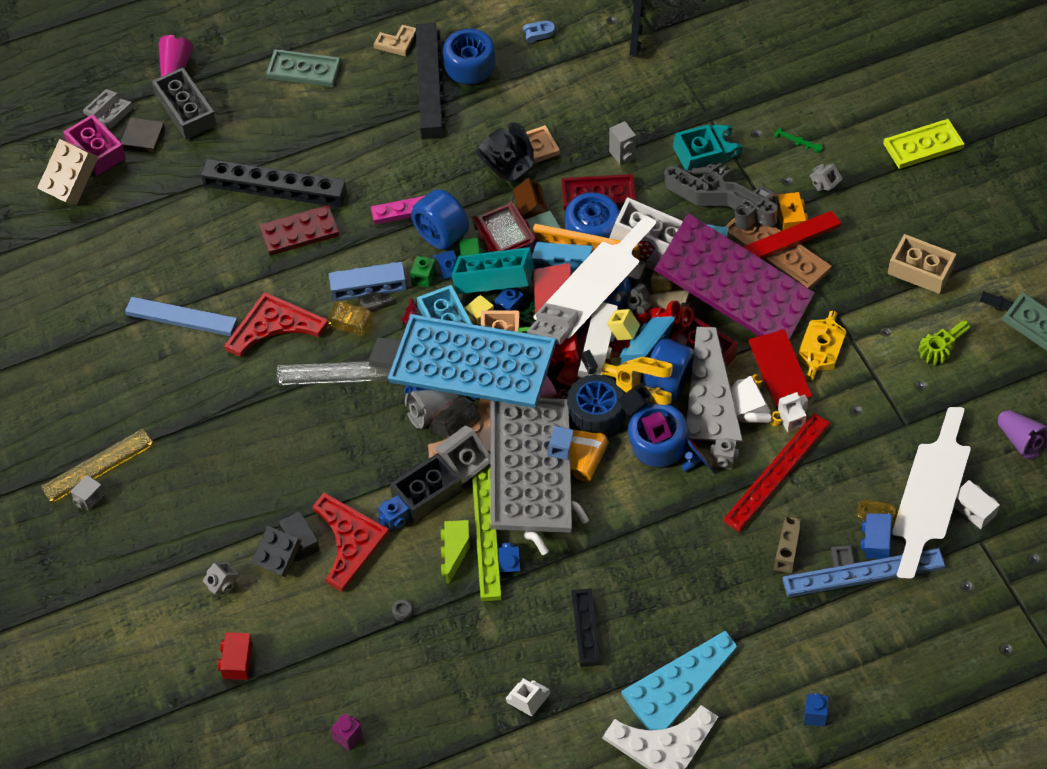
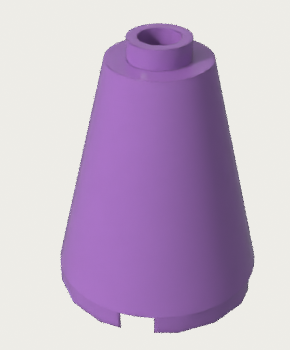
(1024, 433)

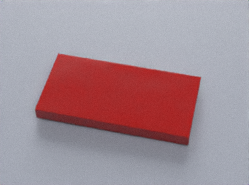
(779, 366)

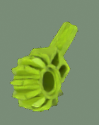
(939, 346)

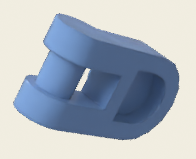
(543, 30)

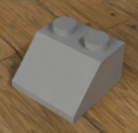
(464, 453)

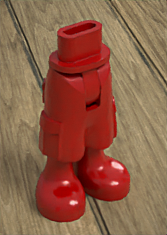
(682, 316)

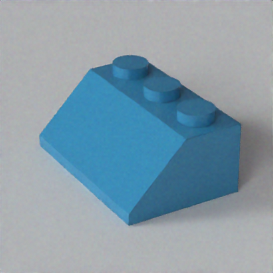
(648, 338)

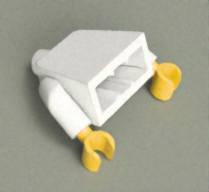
(750, 403)

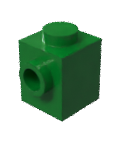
(469, 246)
(422, 271)

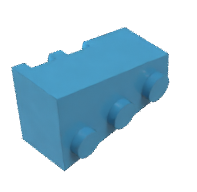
(556, 254)

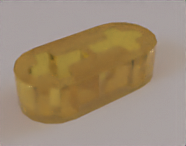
(874, 508)

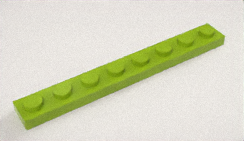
(486, 538)

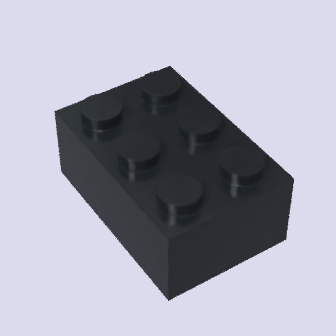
(427, 487)

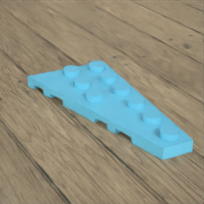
(671, 689)

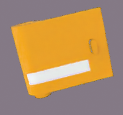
(586, 453)

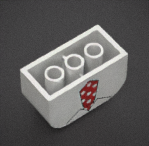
(656, 240)

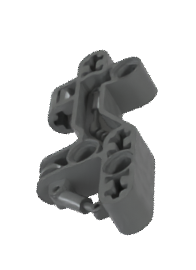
(718, 190)

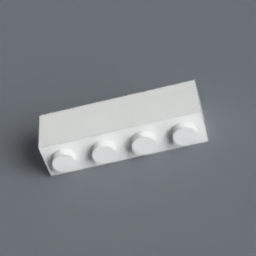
(598, 337)

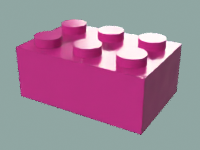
(98, 140)

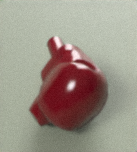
(411, 309)

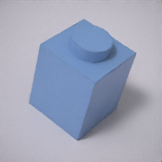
(560, 442)

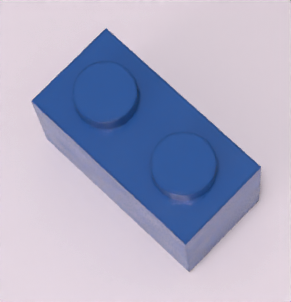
(877, 536)

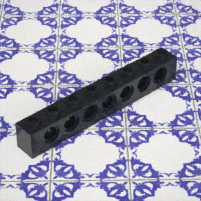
(274, 183)

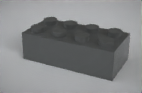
(184, 103)

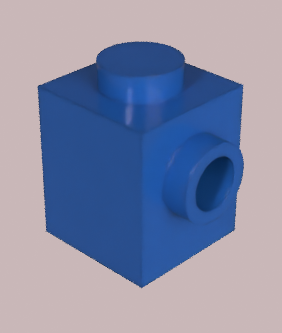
(509, 300)
(816, 709)

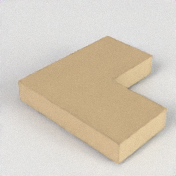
(396, 44)

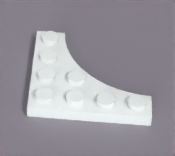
(662, 748)

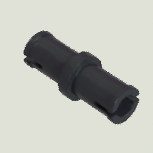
(996, 301)

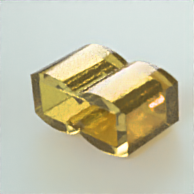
(349, 318)

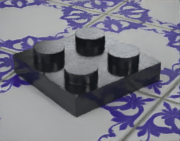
(276, 551)

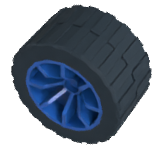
(595, 405)

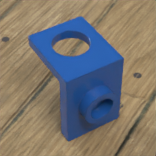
(446, 262)

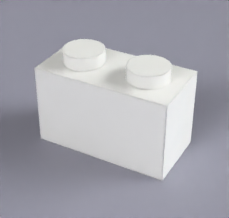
(976, 504)

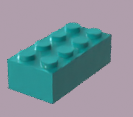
(493, 271)

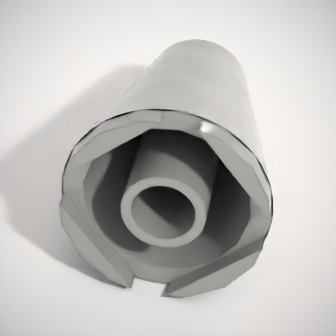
(426, 405)

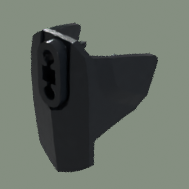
(507, 152)

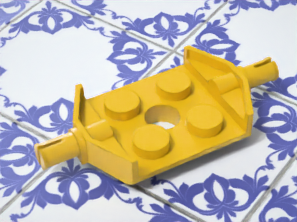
(817, 355)

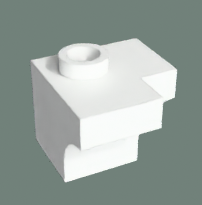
(792, 411)
(528, 696)

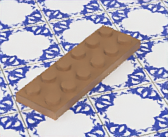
(795, 262)

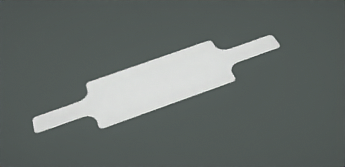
(600, 275)
(931, 492)

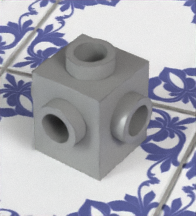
(825, 177)
(724, 453)
(220, 577)

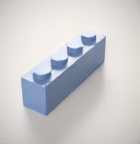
(365, 280)

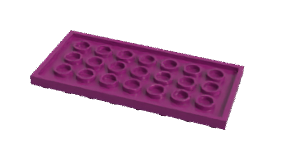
(733, 279)

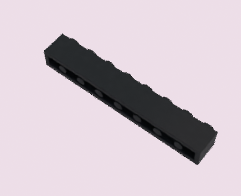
(428, 81)

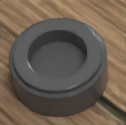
(402, 610)

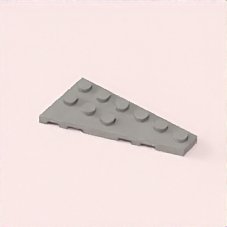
(710, 398)

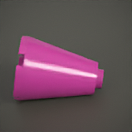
(173, 53)

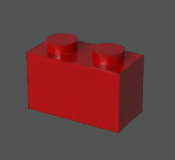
(236, 656)

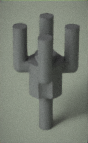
(636, 298)

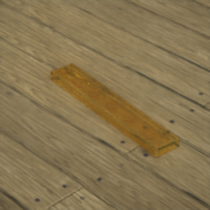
(97, 464)

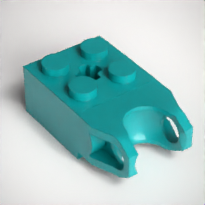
(705, 146)

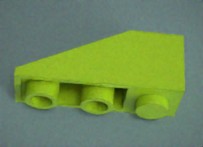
(456, 546)

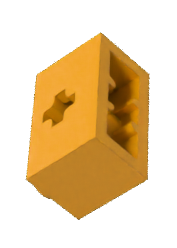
(791, 210)

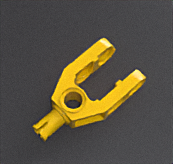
(630, 373)

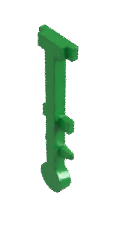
(817, 148)

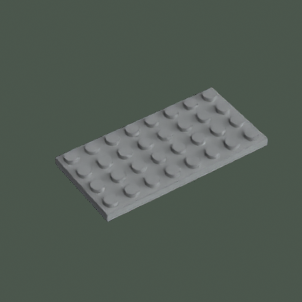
(526, 484)

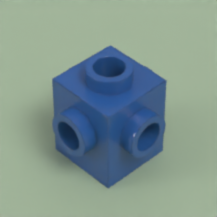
(393, 513)

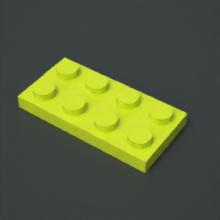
(923, 143)

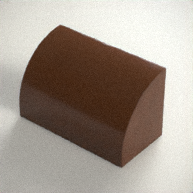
(530, 198)

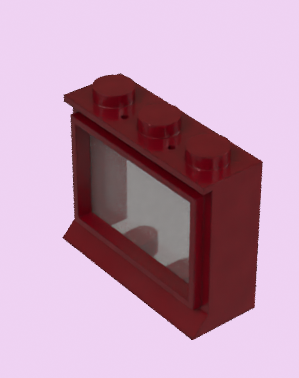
(505, 229)

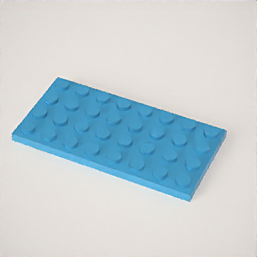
(472, 360)

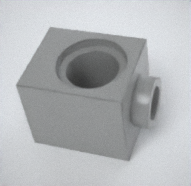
(87, 493)

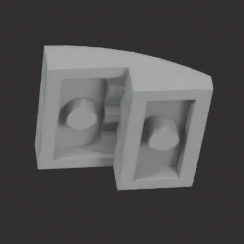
(108, 108)
(553, 322)

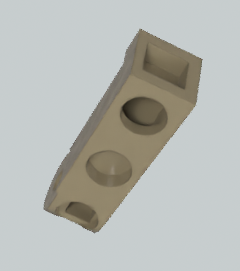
(787, 545)

